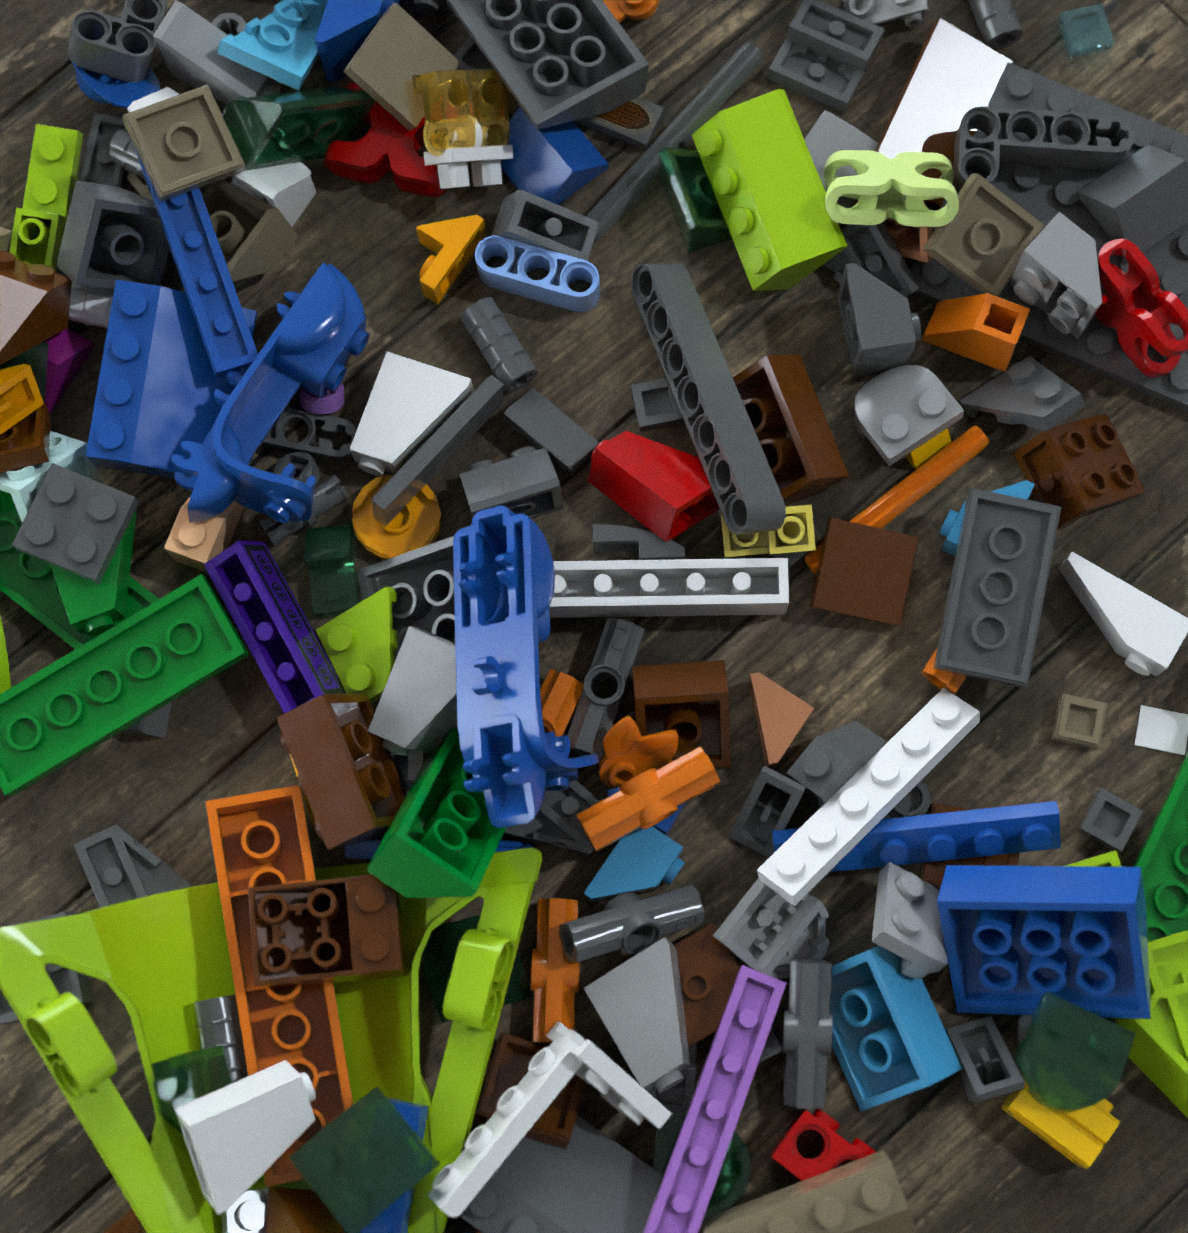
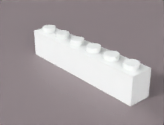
(670, 588)

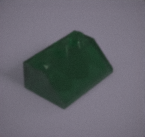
(294, 124)

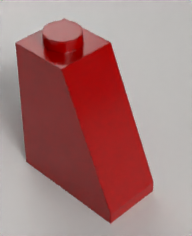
(653, 483)

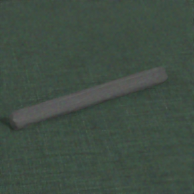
(675, 136)

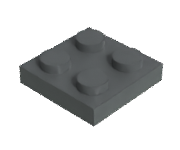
(75, 523)

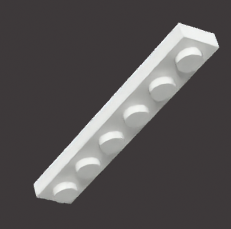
(868, 796)

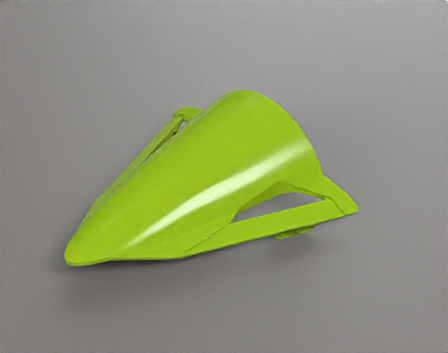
(174, 951)

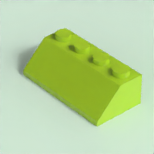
(768, 191)

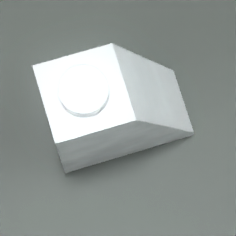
(404, 412)
(245, 1130)

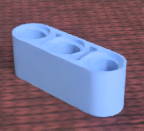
(525, 257)

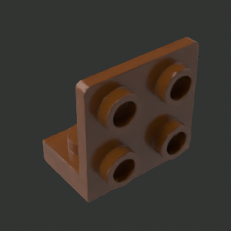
(1079, 468)

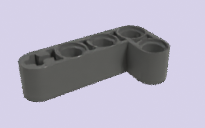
(117, 45)
(1108, 144)

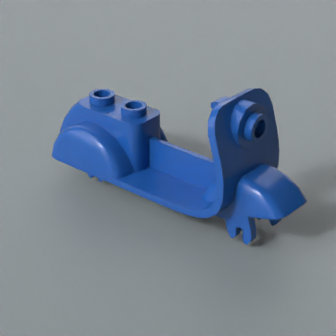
(302, 352)
(500, 618)

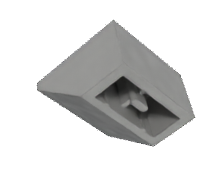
(1060, 276)

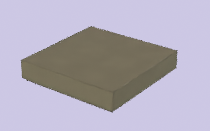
(390, 58)
(183, 143)
(984, 237)

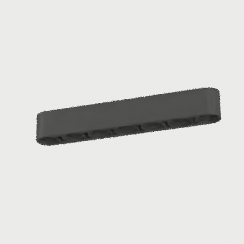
(708, 398)

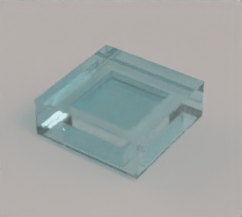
(1085, 30)

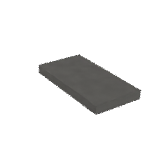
(997, 588)

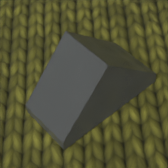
(766, 811)
(984, 1059)

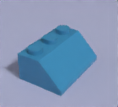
(886, 1029)

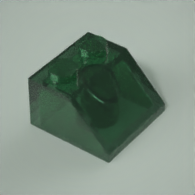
(364, 1161)

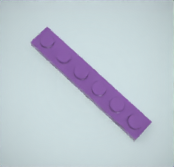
(716, 1104)

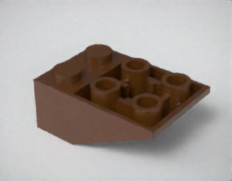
(326, 931)

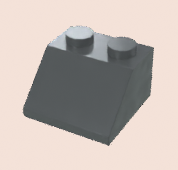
(112, 238)
(875, 323)
(521, 483)

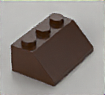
(790, 426)
(342, 768)

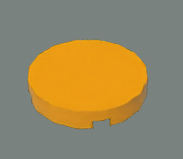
(411, 529)

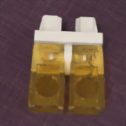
(465, 125)

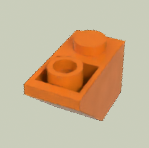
(978, 328)

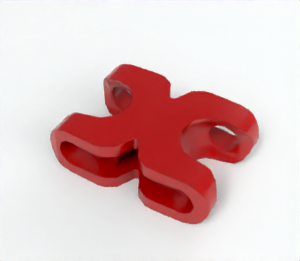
(384, 149)
(1140, 309)

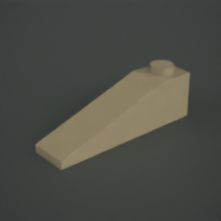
(247, 228)

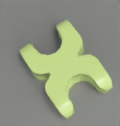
(890, 188)

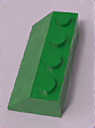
(440, 833)

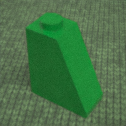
(95, 606)

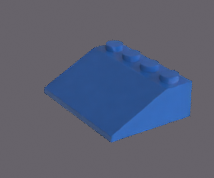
(153, 382)
(1045, 931)

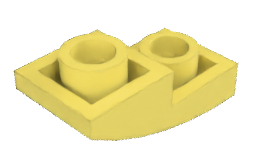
(793, 536)

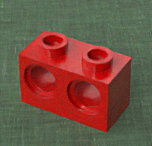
(833, 1148)

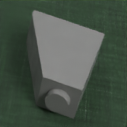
(191, 55)
(419, 695)
(646, 1015)

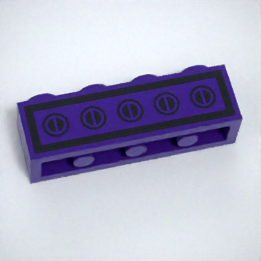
(273, 624)

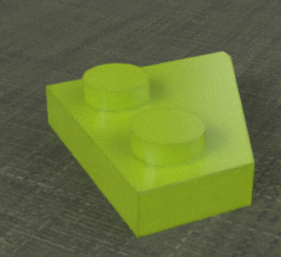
(363, 644)

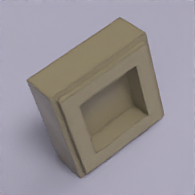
(1079, 721)

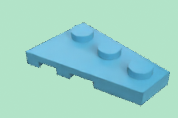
(280, 43)

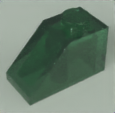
(187, 1079)

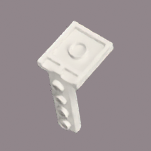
(525, 1103)

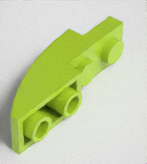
(47, 196)

